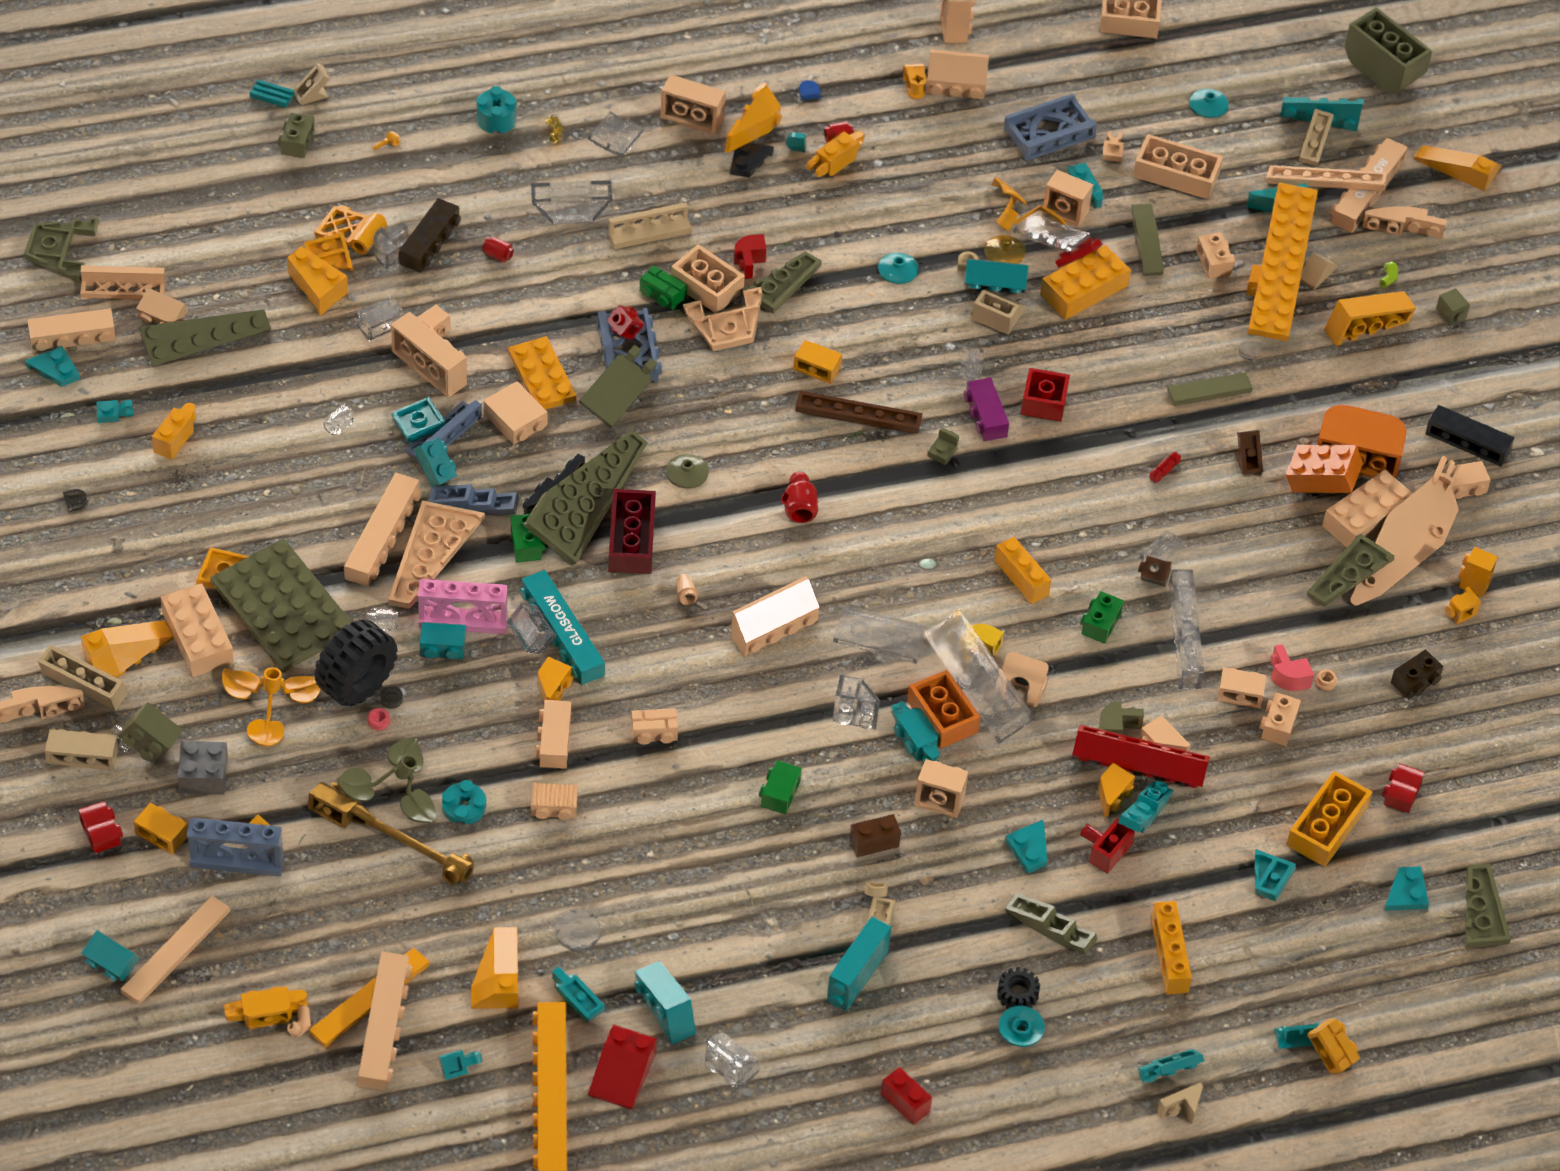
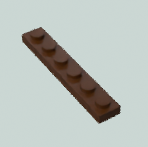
(858, 412)

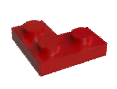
(1083, 249)

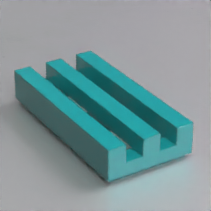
(273, 92)

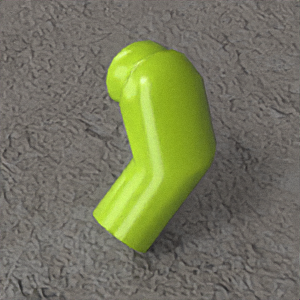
(1392, 274)

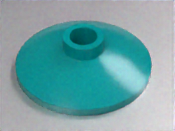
(1208, 103)
(898, 268)
(1021, 1018)

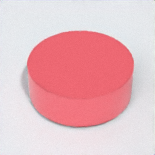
(378, 719)

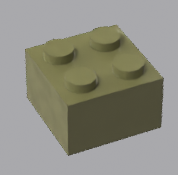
(149, 733)

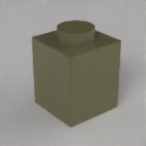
(1452, 306)

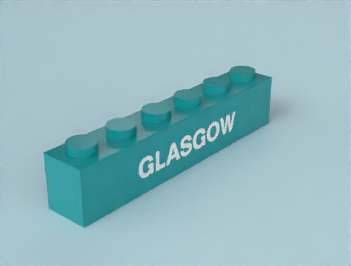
(570, 636)

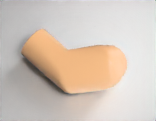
(302, 1025)

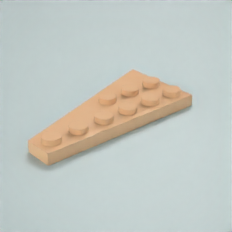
(432, 543)

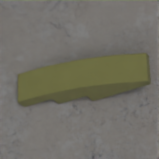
(1147, 239)
(1047, 922)

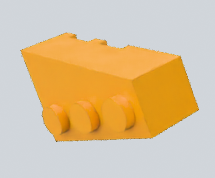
(317, 278)

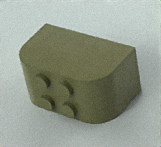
(1386, 51)

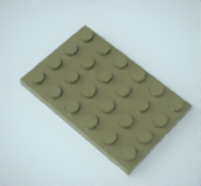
(281, 604)

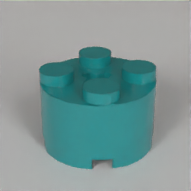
(496, 110)

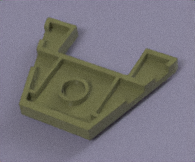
(51, 242)

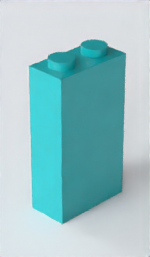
(858, 963)

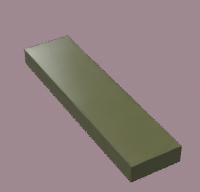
(1209, 389)

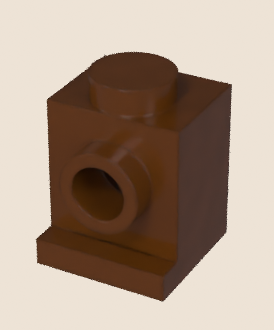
(1158, 577)

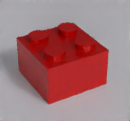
(1045, 394)

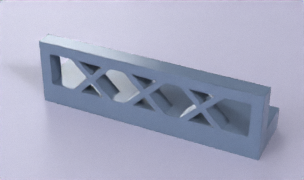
(455, 425)

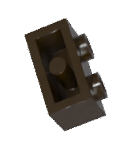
(1417, 674)

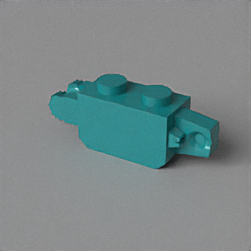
(916, 732)

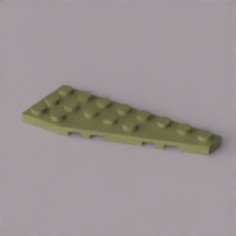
(576, 506)

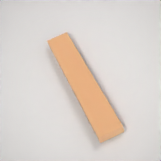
(1327, 177)
(175, 950)

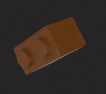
(875, 835)

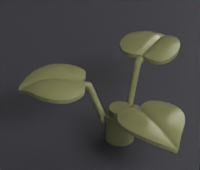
(406, 760)

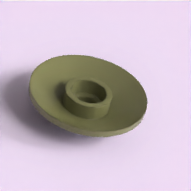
(687, 471)

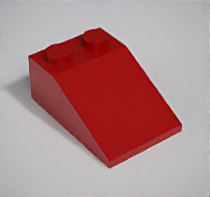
(623, 1066)

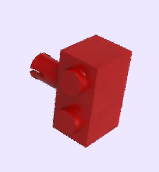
(1108, 846)

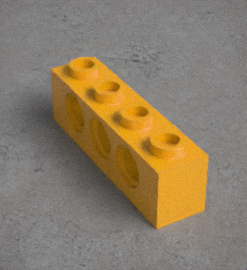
(1171, 947)

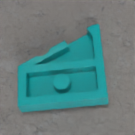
(1029, 846)
(1271, 874)
(1408, 890)

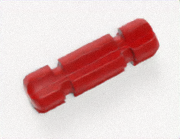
(1165, 467)

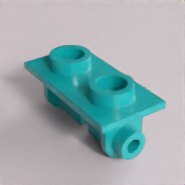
(1294, 1036)

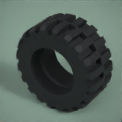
(355, 662)

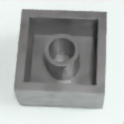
(202, 767)

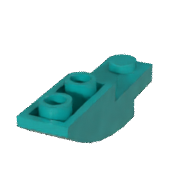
(1147, 807)

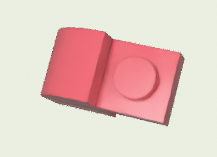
(1290, 674)

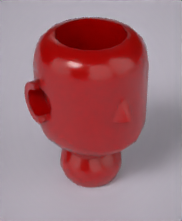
(800, 499)

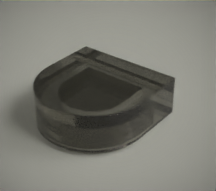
(75, 499)

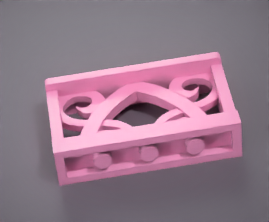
(482, 618)

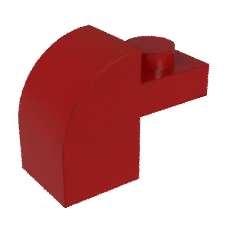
(750, 250)

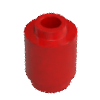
(836, 129)
(497, 249)

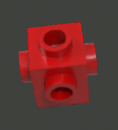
(625, 322)

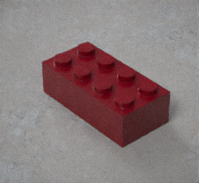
(632, 531)

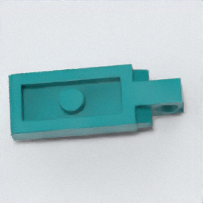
(1083, 172)
(577, 994)
(1169, 1065)

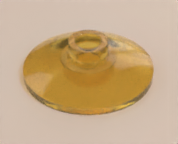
(1005, 249)

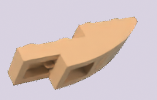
(1399, 219)
(45, 699)

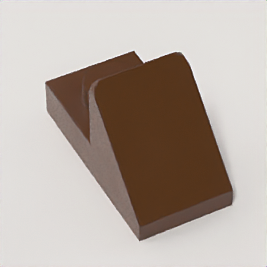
(1249, 453)

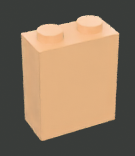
(515, 413)

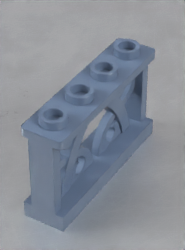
(1053, 110)
(646, 342)
(261, 857)

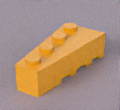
(1368, 315)

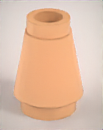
(686, 590)

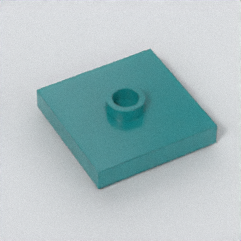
(418, 419)

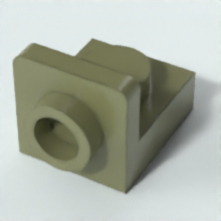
(944, 446)

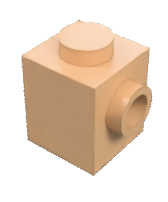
(436, 319)

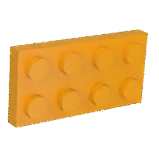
(542, 373)

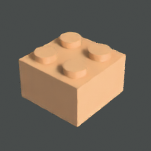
(1068, 197)
(941, 788)

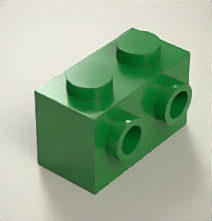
(525, 544)
(1102, 617)

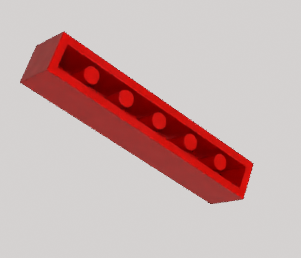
(1141, 756)

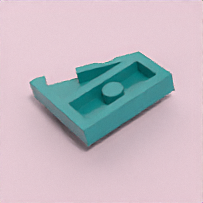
(55, 366)

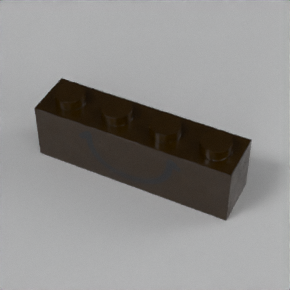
(429, 235)

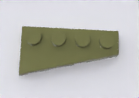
(785, 281)
(1352, 567)
(1484, 911)

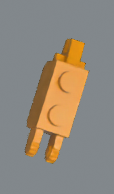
(836, 154)
(266, 1007)

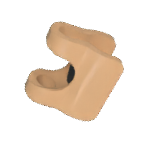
(1026, 673)

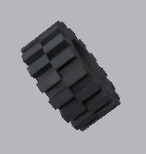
(1018, 978)

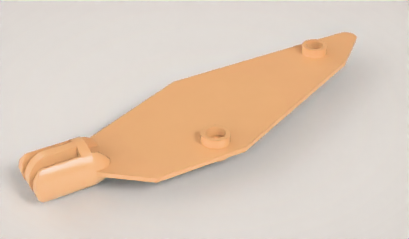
(1413, 531)

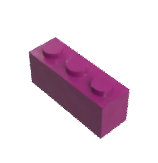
(986, 409)

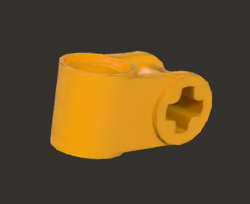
(915, 79)

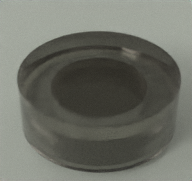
(391, 697)

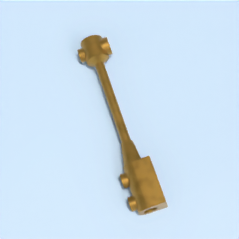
(342, 810)

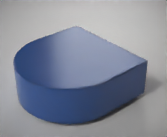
(809, 90)

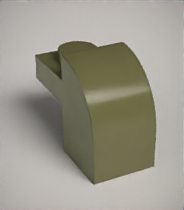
(1115, 718)

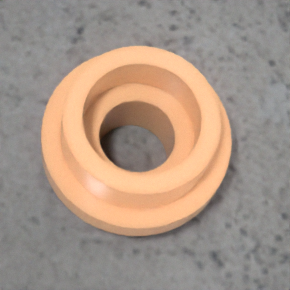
(1322, 677)

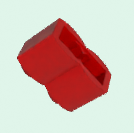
(1403, 787)
(100, 827)

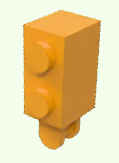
(174, 431)

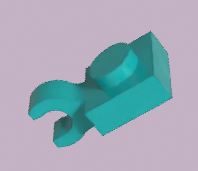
(111, 410)
(456, 1063)

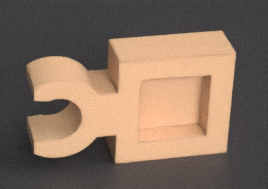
(1113, 148)

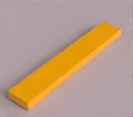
(358, 1005)

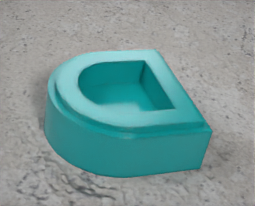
(796, 142)

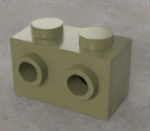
(297, 135)

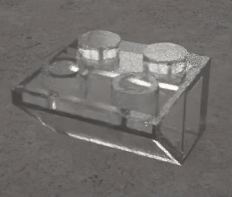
(855, 703)
(730, 1060)

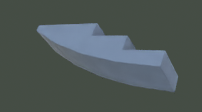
(475, 499)

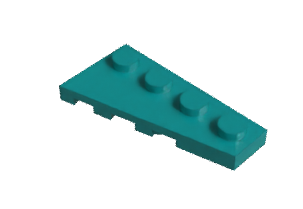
(1345, 112)

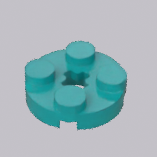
(464, 792)

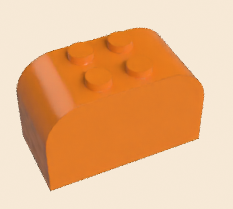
(1376, 434)

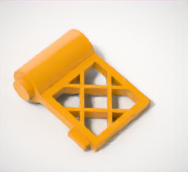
(361, 234)

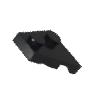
(749, 158)

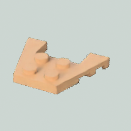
(729, 327)

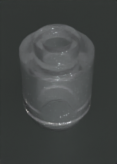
(339, 420)
(384, 618)

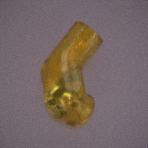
(557, 127)

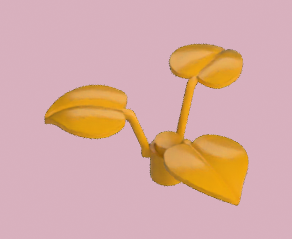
(1009, 216)
(244, 683)

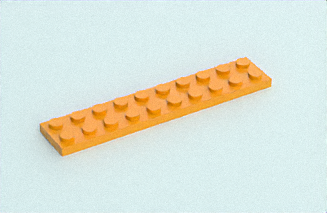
(1282, 262)

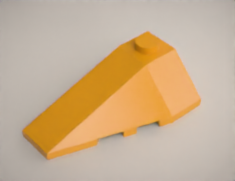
(497, 975)

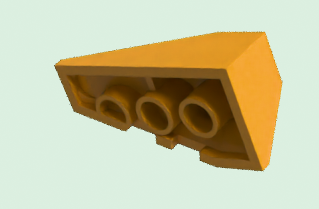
(756, 119)
(1462, 166)
(122, 646)

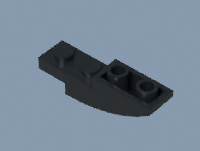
(571, 466)

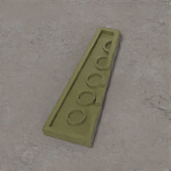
(187, 337)

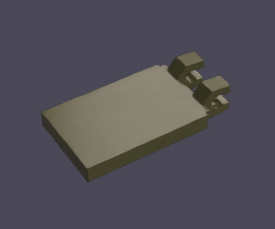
(618, 387)

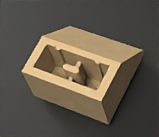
(997, 311)

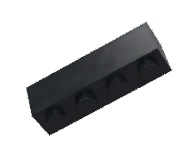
(1469, 435)

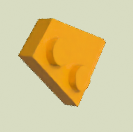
(331, 250)

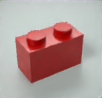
(906, 1095)

